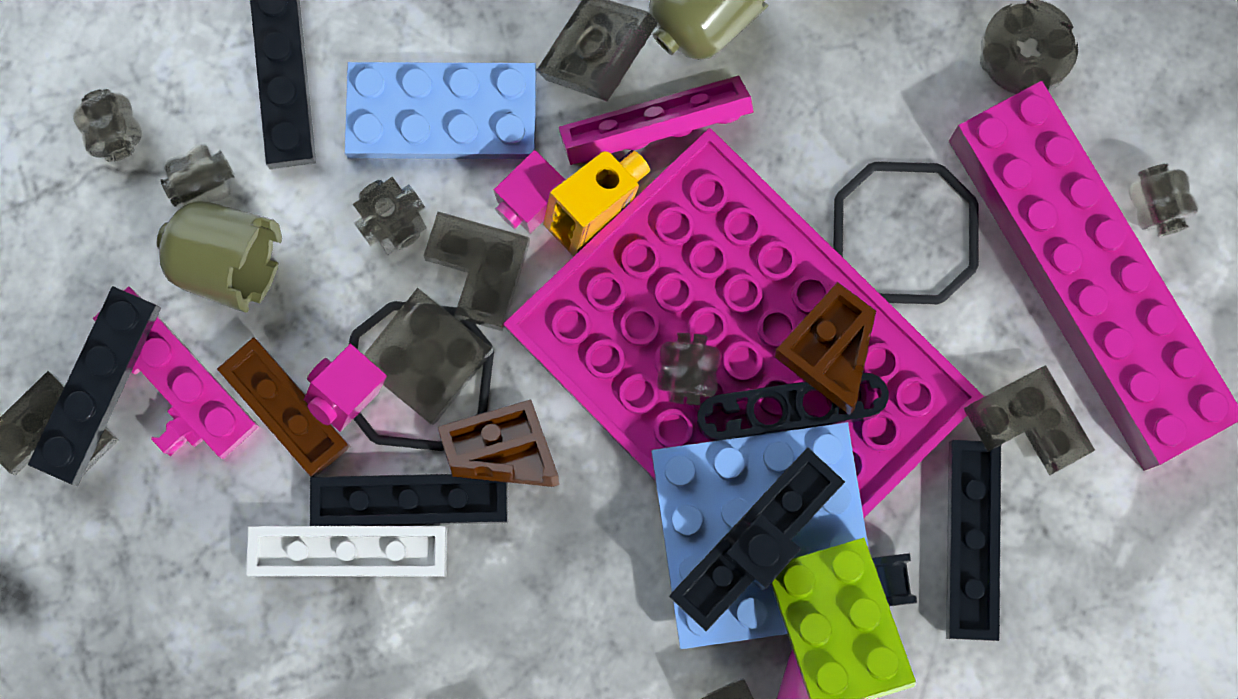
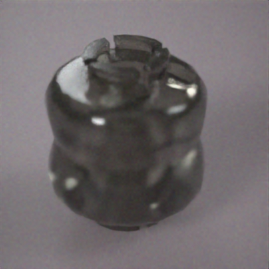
(107, 125)
(197, 176)
(1163, 200)
(688, 369)

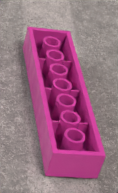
(1094, 276)

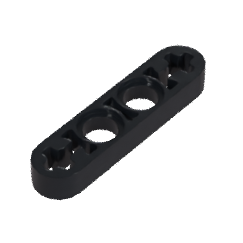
(793, 413)

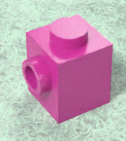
(526, 192)
(343, 387)

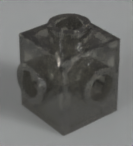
(400, 227)

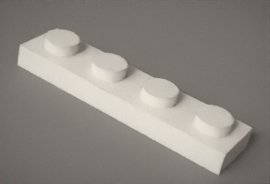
(347, 551)

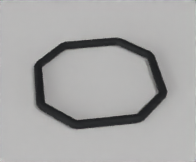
(956, 184)
(409, 442)

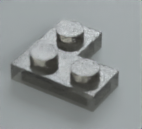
(488, 256)
(1038, 409)
(26, 420)

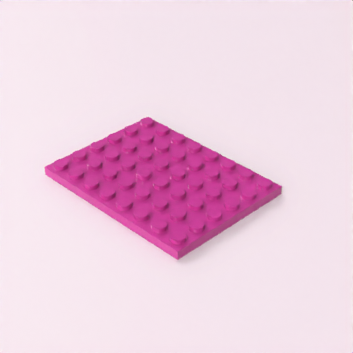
(736, 263)

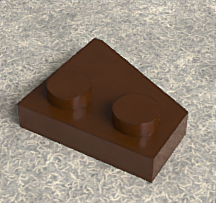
(831, 346)

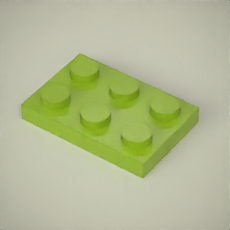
(841, 625)

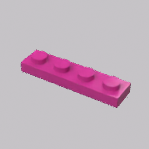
(656, 119)

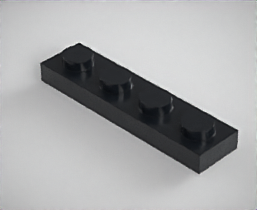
(282, 83)
(94, 386)
(406, 500)
(786, 504)
(973, 541)

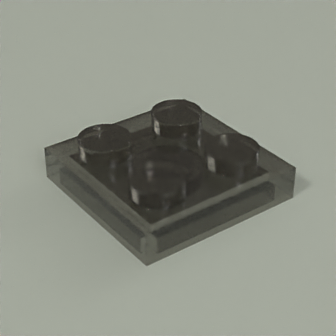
(597, 47)
(427, 356)

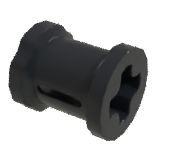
(895, 579)

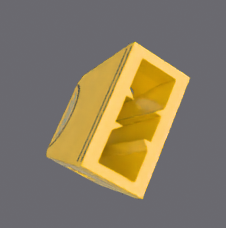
(593, 198)

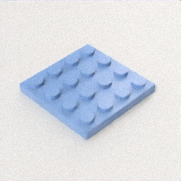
(715, 483)

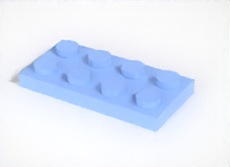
(440, 110)

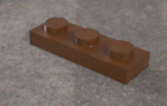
(282, 407)

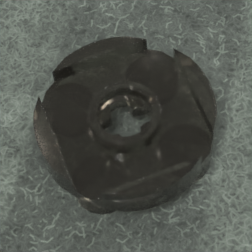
(1033, 20)

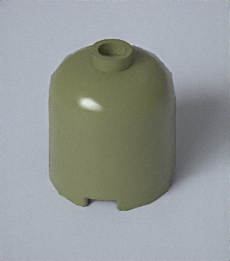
(701, 26)
(219, 253)

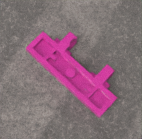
(199, 402)

